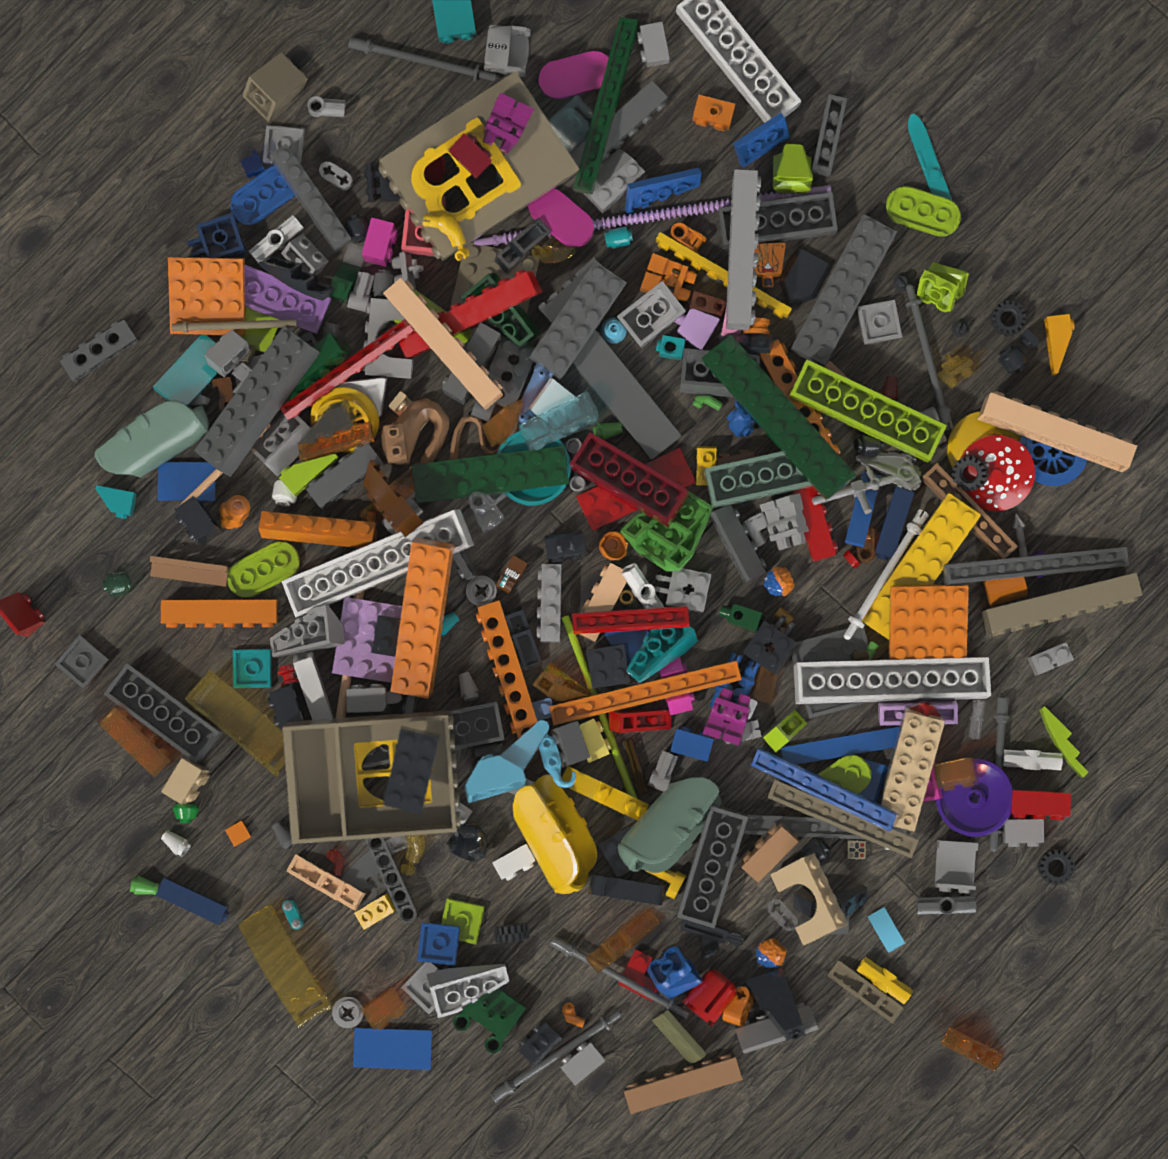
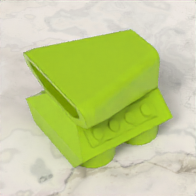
(792, 170)
(942, 286)

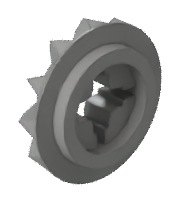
(481, 581)
(338, 1011)

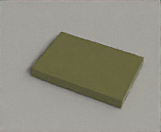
(679, 1037)

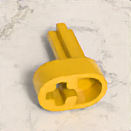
(675, 880)

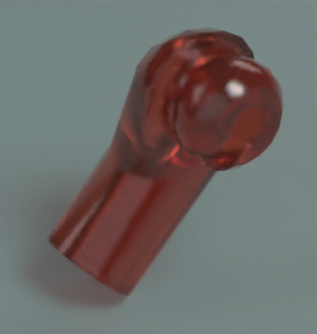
(338, 860)

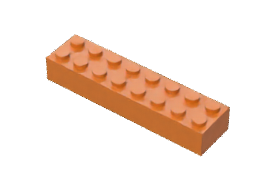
(422, 617)

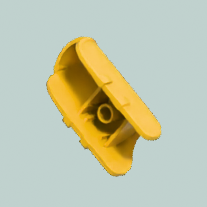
(555, 834)

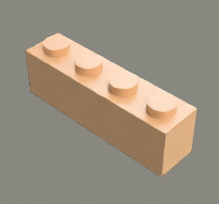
(605, 594)

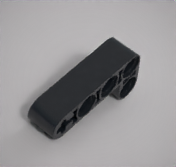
(626, 889)

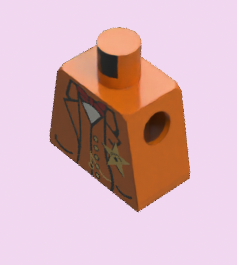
(769, 262)

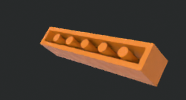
(317, 530)
(219, 612)

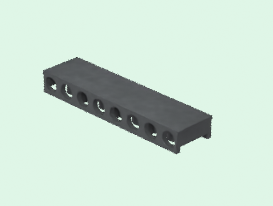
(625, 397)

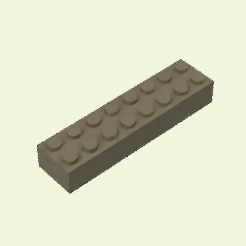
(1067, 602)

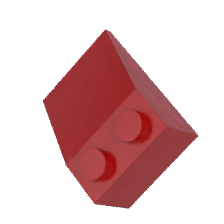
(21, 614)

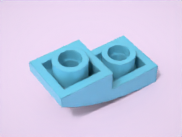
(886, 929)

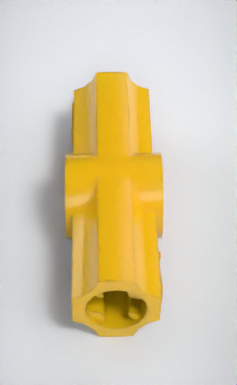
(884, 980)

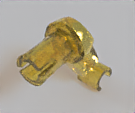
(552, 254)
(414, 853)

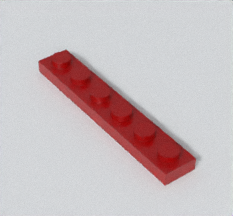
(630, 620)

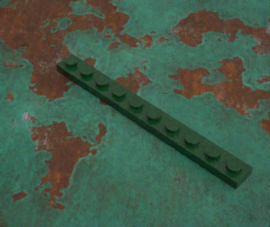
(606, 105)

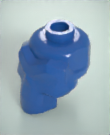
(740, 421)

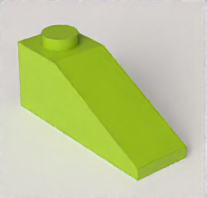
(300, 475)

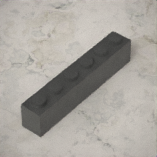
(629, 118)
(310, 198)

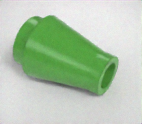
(607, 430)
(143, 886)

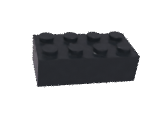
(411, 769)

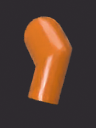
(570, 1015)

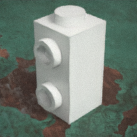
(518, 859)

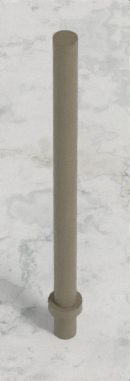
(186, 327)

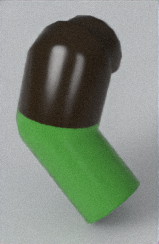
(865, 655)

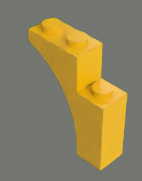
(606, 794)

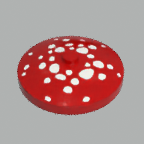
(1009, 469)

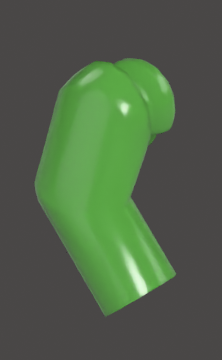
(707, 399)

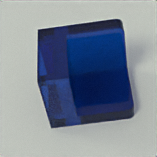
(253, 165)

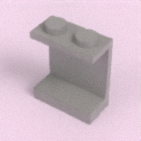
(955, 866)

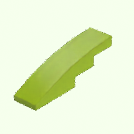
(1059, 736)

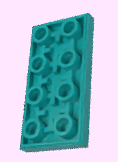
(188, 374)

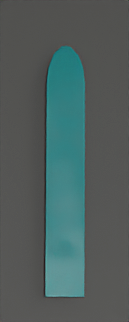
(927, 157)

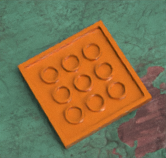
(206, 292)
(928, 621)

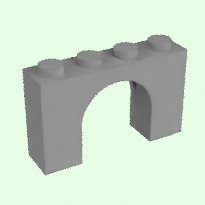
(380, 313)

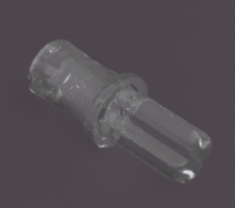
(977, 719)

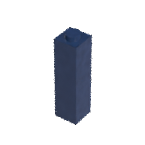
(893, 523)
(193, 901)

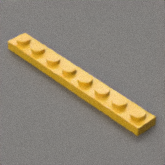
(714, 272)

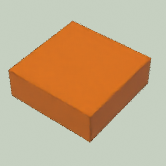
(238, 833)

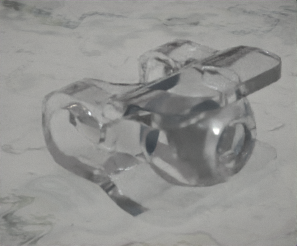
(487, 514)

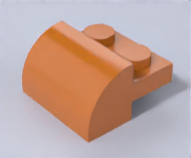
(1005, 590)

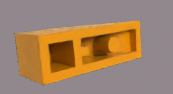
(1058, 335)

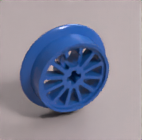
(1058, 478)

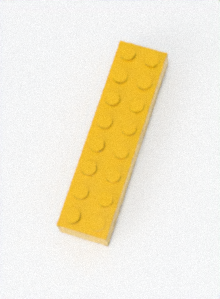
(925, 556)

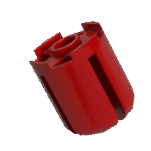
(711, 996)

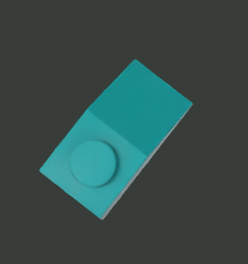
(118, 501)

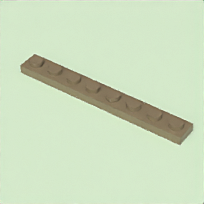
(842, 819)

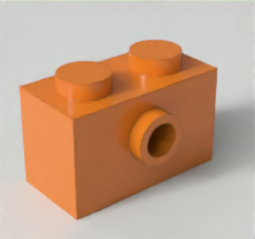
(713, 112)

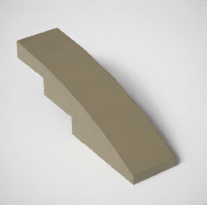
(865, 992)

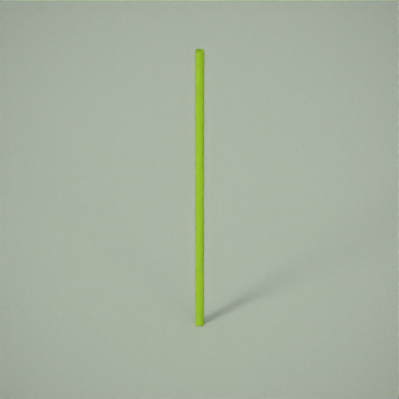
(603, 718)

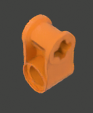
(688, 238)
(739, 1008)

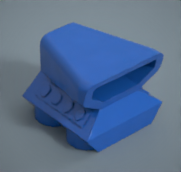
(673, 973)

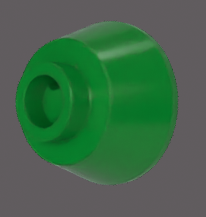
(185, 812)

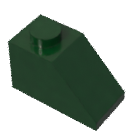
(344, 282)

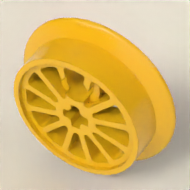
(357, 401)

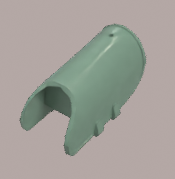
(153, 439)
(669, 826)

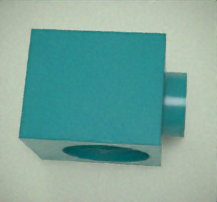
(677, 353)

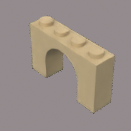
(828, 913)

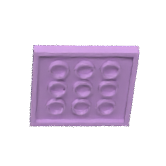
(359, 627)

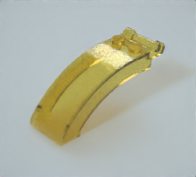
(239, 720)
(283, 964)

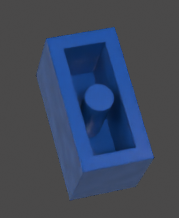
(691, 744)

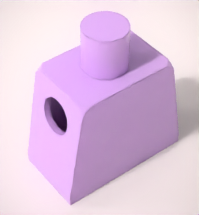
(696, 328)

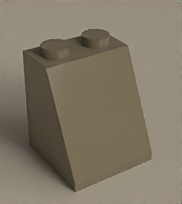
(274, 86)

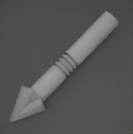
(1018, 526)

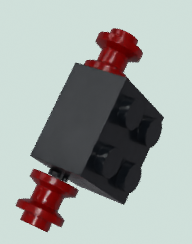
(286, 700)

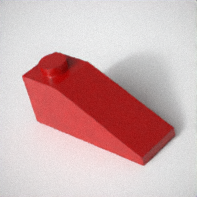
(639, 720)

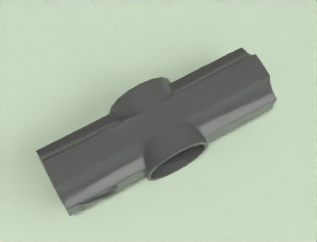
(932, 905)

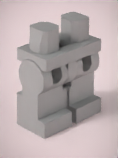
(785, 521)

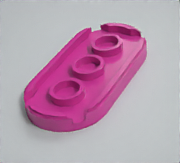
(573, 75)
(563, 218)

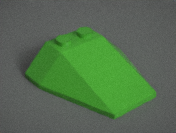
(674, 545)

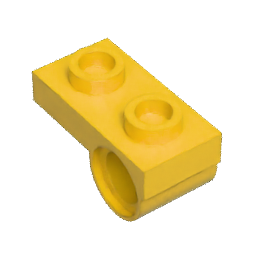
(705, 458)
(375, 911)

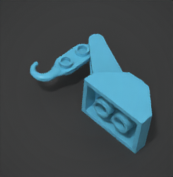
(505, 772)

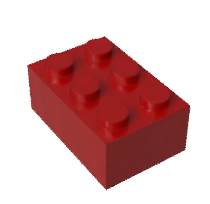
(1040, 804)

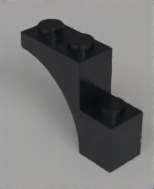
(847, 900)

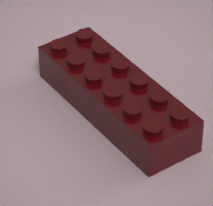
(629, 479)

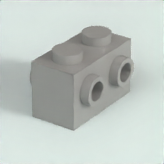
(305, 253)

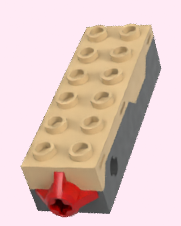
(912, 763)

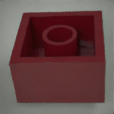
(470, 155)

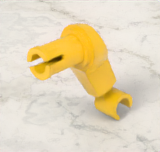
(452, 229)

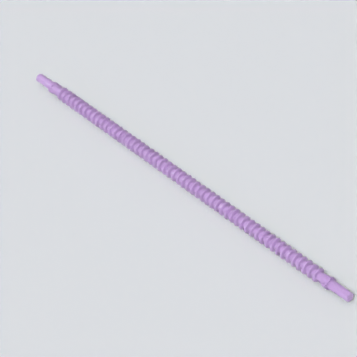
(497, 239)

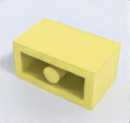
(594, 741)

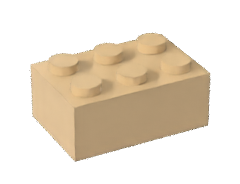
(186, 781)

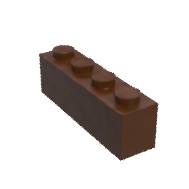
(390, 500)

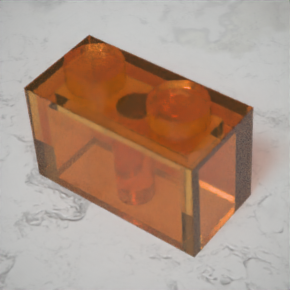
(956, 773)
(383, 1009)

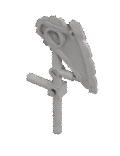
(895, 466)

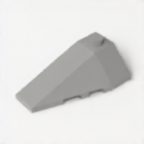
(312, 632)
(459, 986)

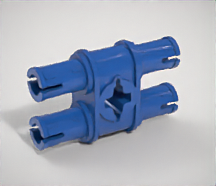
(746, 682)

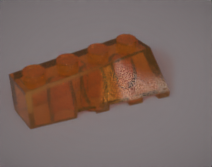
(134, 741)

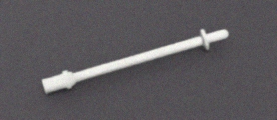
(913, 529)

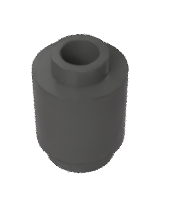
(382, 282)

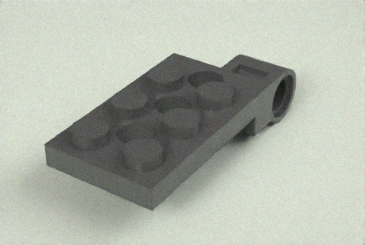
(500, 366)

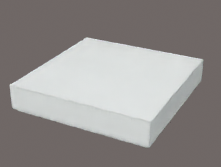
(550, 397)

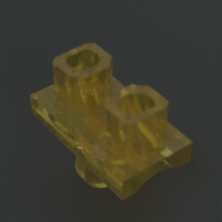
(954, 366)

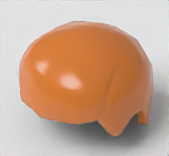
(613, 545)

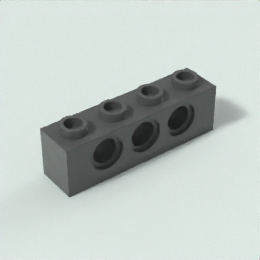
(829, 135)
(126, 340)

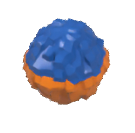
(779, 581)
(771, 953)

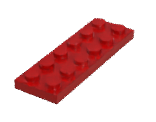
(604, 508)

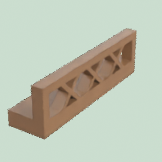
(189, 571)

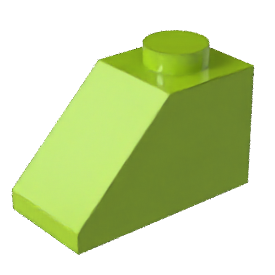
(785, 730)

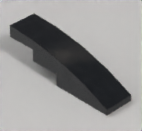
(292, 276)

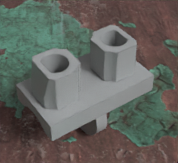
(409, 268)

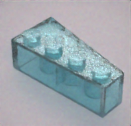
(560, 422)

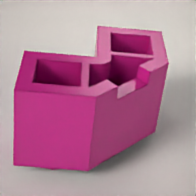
(681, 702)

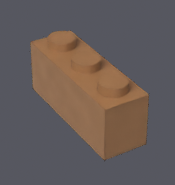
(768, 851)

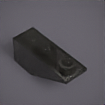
(333, 419)

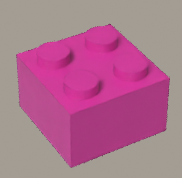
(379, 242)

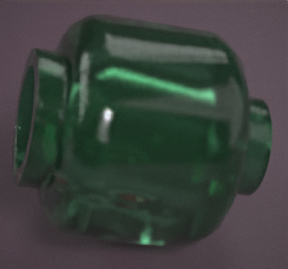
(117, 584)

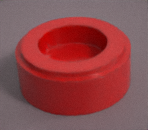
(851, 559)

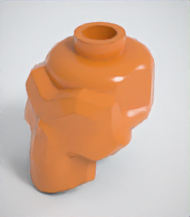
(234, 512)

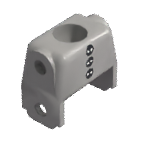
(507, 50)

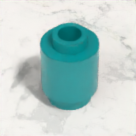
(618, 237)

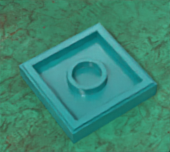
(252, 668)

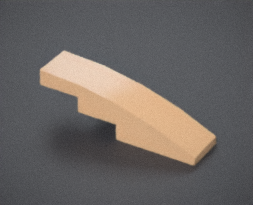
(325, 882)

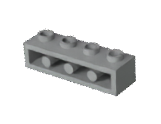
(550, 603)

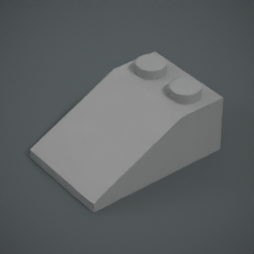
(651, 314)

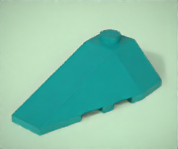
(659, 650)

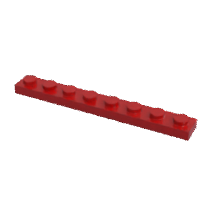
(343, 371)

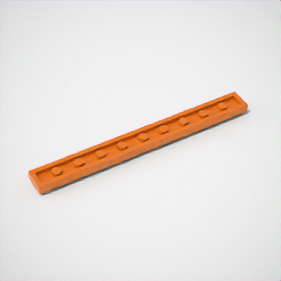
(645, 693)

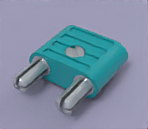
(293, 914)

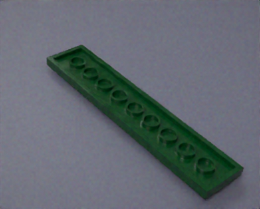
(778, 417)

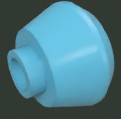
(613, 334)

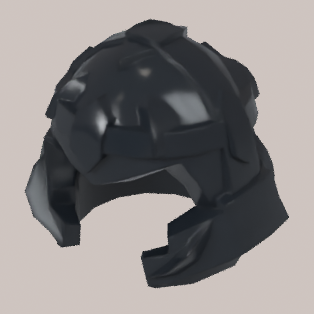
(468, 842)

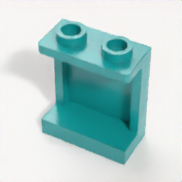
(454, 20)

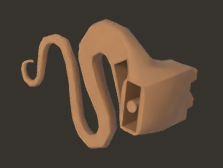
(400, 437)

